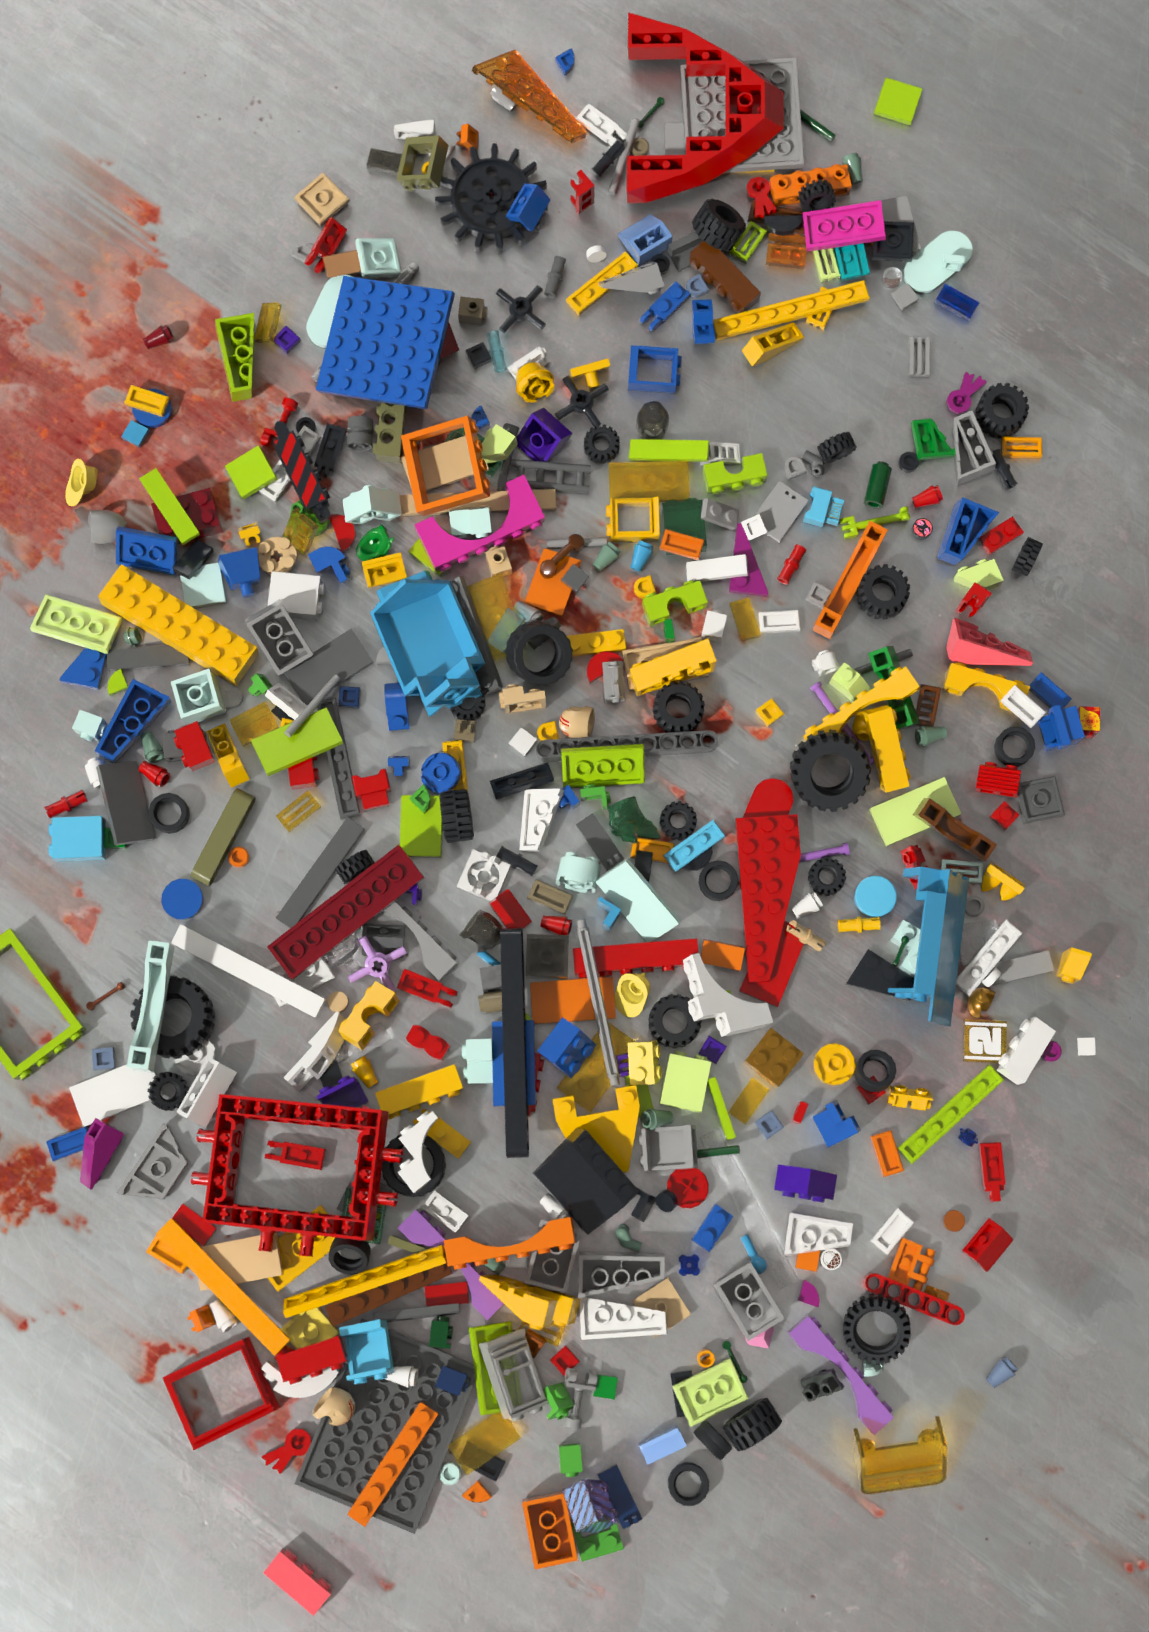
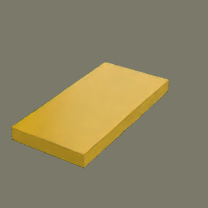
(292, 1262)

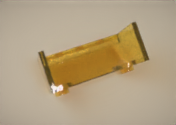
(903, 1464)

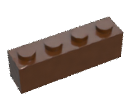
(724, 276)

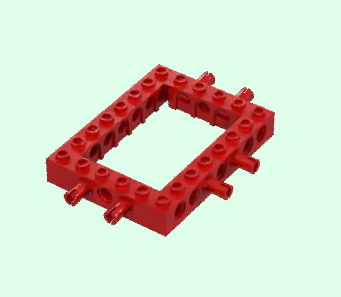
(225, 1161)

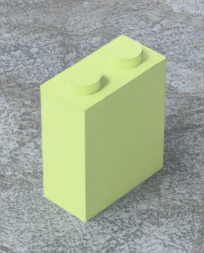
(685, 1082)

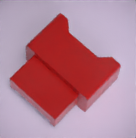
(372, 790)

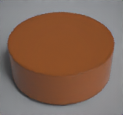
(953, 1220)

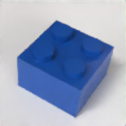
(567, 1047)

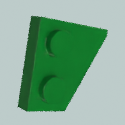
(929, 441)

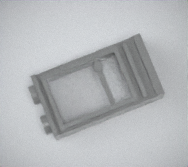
(513, 1375)

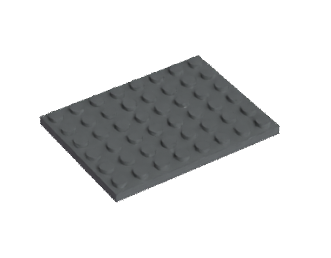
(348, 1454)

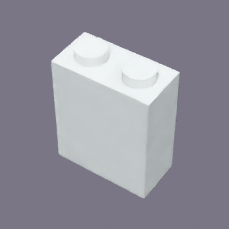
(298, 594)

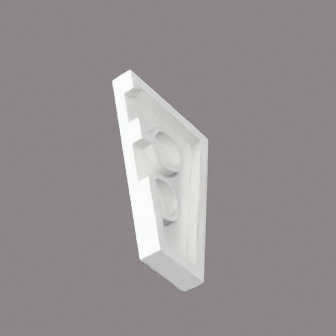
(815, 1234)

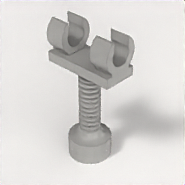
(573, 1420)

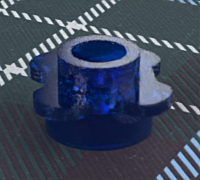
(968, 1137)
(693, 1260)

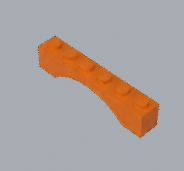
(849, 580)
(554, 1234)

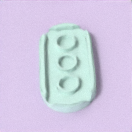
(925, 270)
(322, 315)

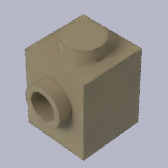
(472, 311)

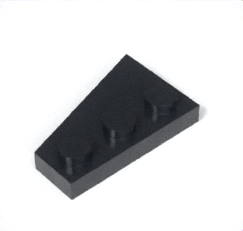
(878, 975)

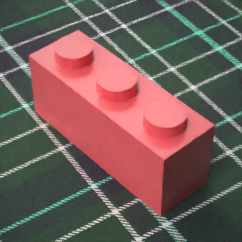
(298, 1581)

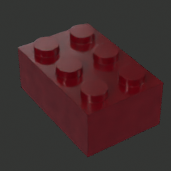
(201, 510)

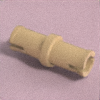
(806, 935)

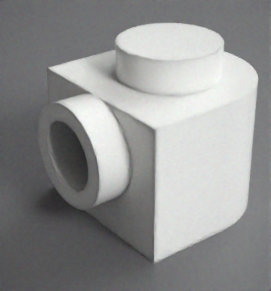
(825, 663)

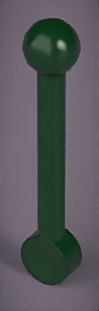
(660, 101)
(905, 939)
(727, 1345)

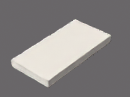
(111, 1093)

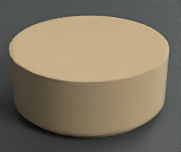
(337, 1001)

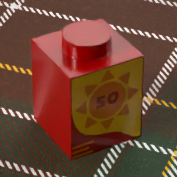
(1089, 720)

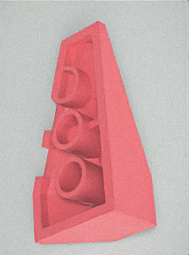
(976, 648)

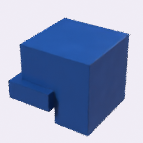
(1061, 728)
(834, 1125)

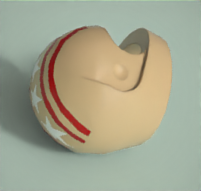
(577, 721)
(337, 1405)

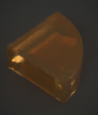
(936, 1292)

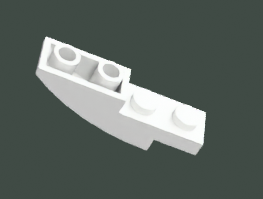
(318, 1058)

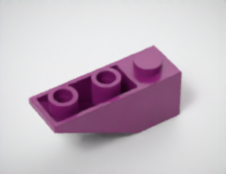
(97, 1151)

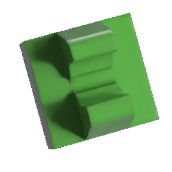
(260, 685)

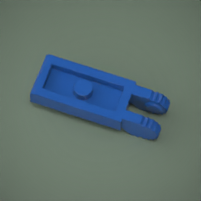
(665, 305)

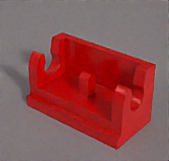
(584, 192)
(975, 598)

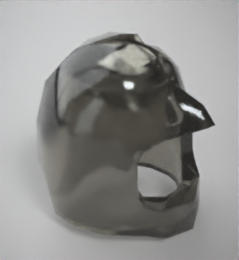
(652, 418)
(483, 930)

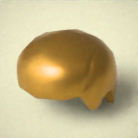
(980, 1001)

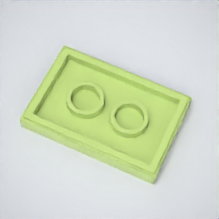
(710, 1392)

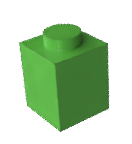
(570, 1459)

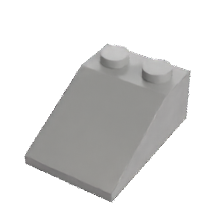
(748, 1301)

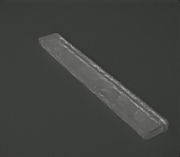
(750, 1211)

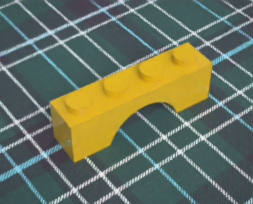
(961, 678)

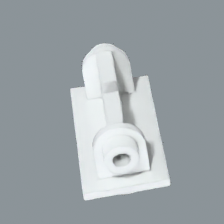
(537, 355)

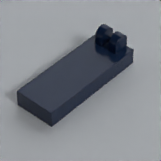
(620, 1496)

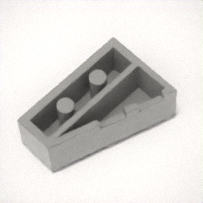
(971, 449)

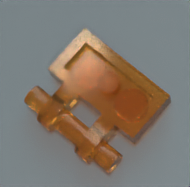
(786, 255)

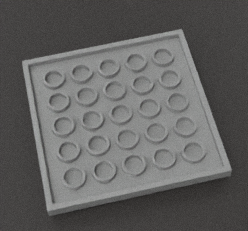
(705, 114)

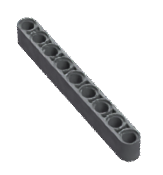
(656, 740)

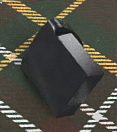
(643, 1206)

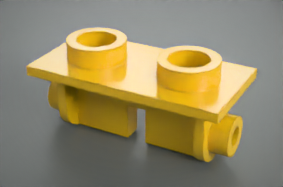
(901, 1095)

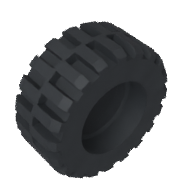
(839, 795)
(199, 1025)

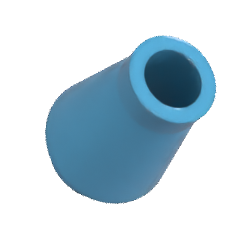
(641, 555)

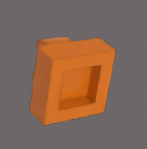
(468, 137)
(202, 1318)

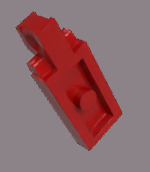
(992, 1169)

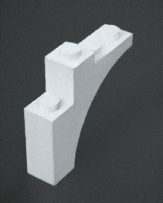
(712, 1001)

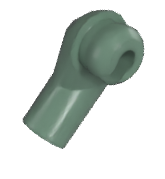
(625, 1239)

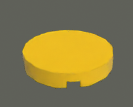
(834, 1064)

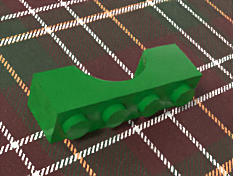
(883, 663)

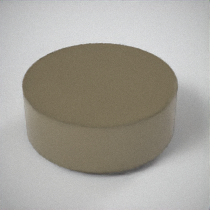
(639, 147)

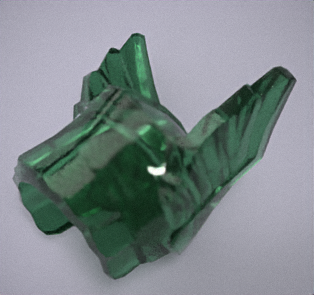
(628, 820)

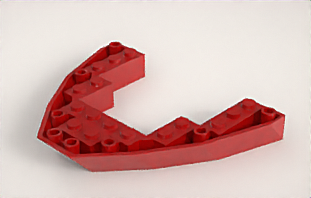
(751, 112)

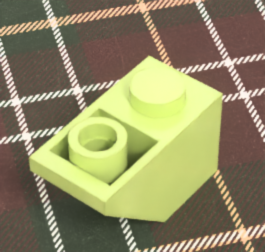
(498, 444)
(984, 573)

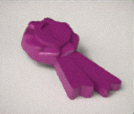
(960, 400)

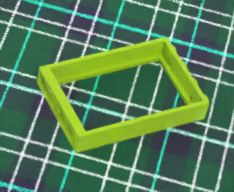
(57, 1044)

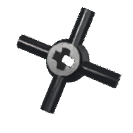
(522, 315)
(584, 396)

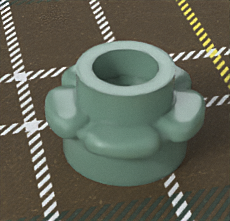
(132, 636)

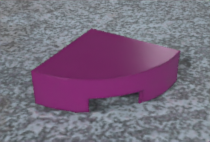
(809, 1294)

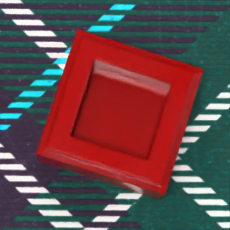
(869, 1096)
(799, 1112)
(564, 1359)

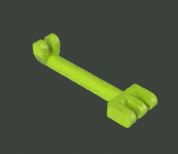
(854, 526)

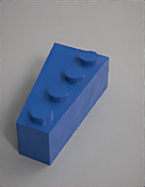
(133, 716)

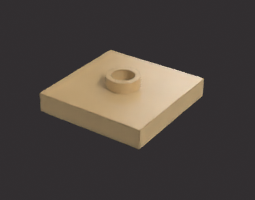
(321, 199)
(666, 1299)

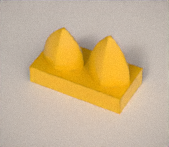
(995, 875)

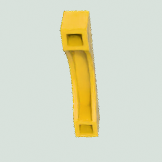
(896, 687)

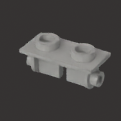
(613, 681)

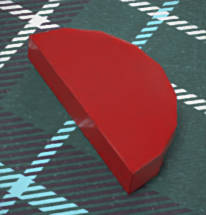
(344, 531)
(595, 668)

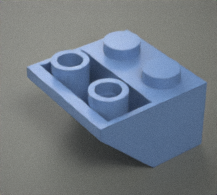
(646, 239)

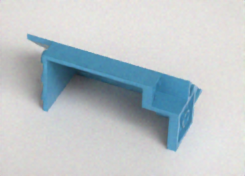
(428, 641)
(939, 941)

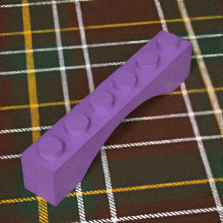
(421, 1231)
(869, 1408)

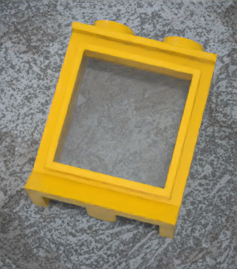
(633, 519)

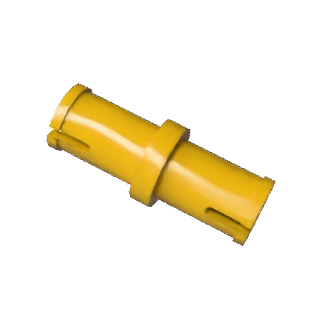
(858, 924)

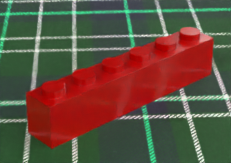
(637, 956)

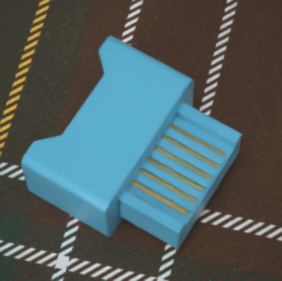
(823, 508)

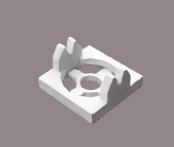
(475, 857)

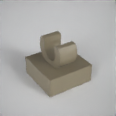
(465, 730)

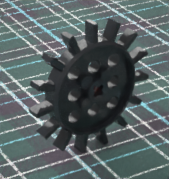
(480, 199)

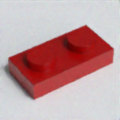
(1001, 535)

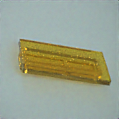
(483, 1442)

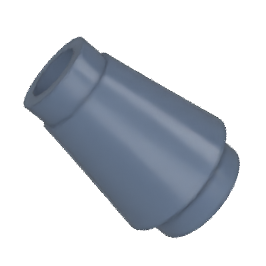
(1002, 1372)

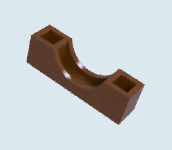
(954, 830)

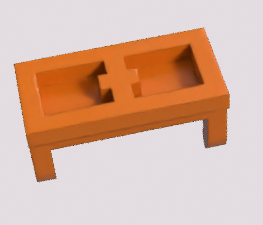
(722, 954)

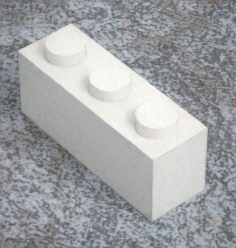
(1025, 1050)
(204, 1093)

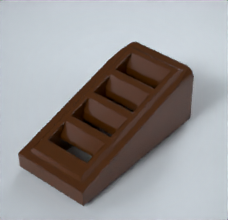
(937, 690)

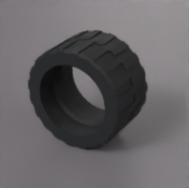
(559, 664)
(437, 1173)

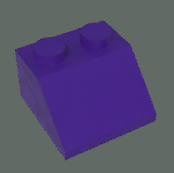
(542, 436)

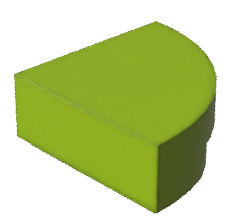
(117, 683)

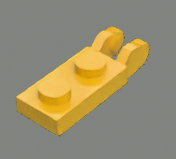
(447, 1137)

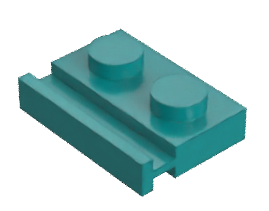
(852, 261)

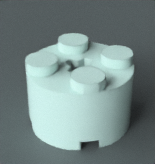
(578, 873)

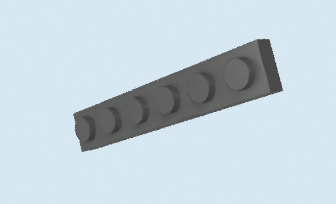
(487, 674)

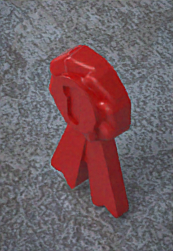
(759, 189)
(296, 1444)

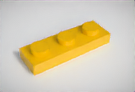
(597, 642)

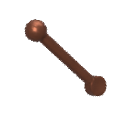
(91, 1005)

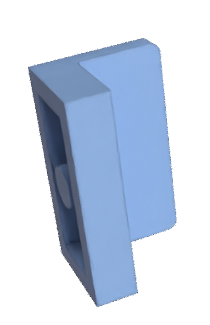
(662, 1445)

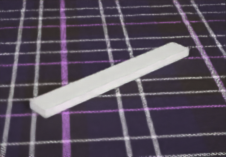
(248, 971)

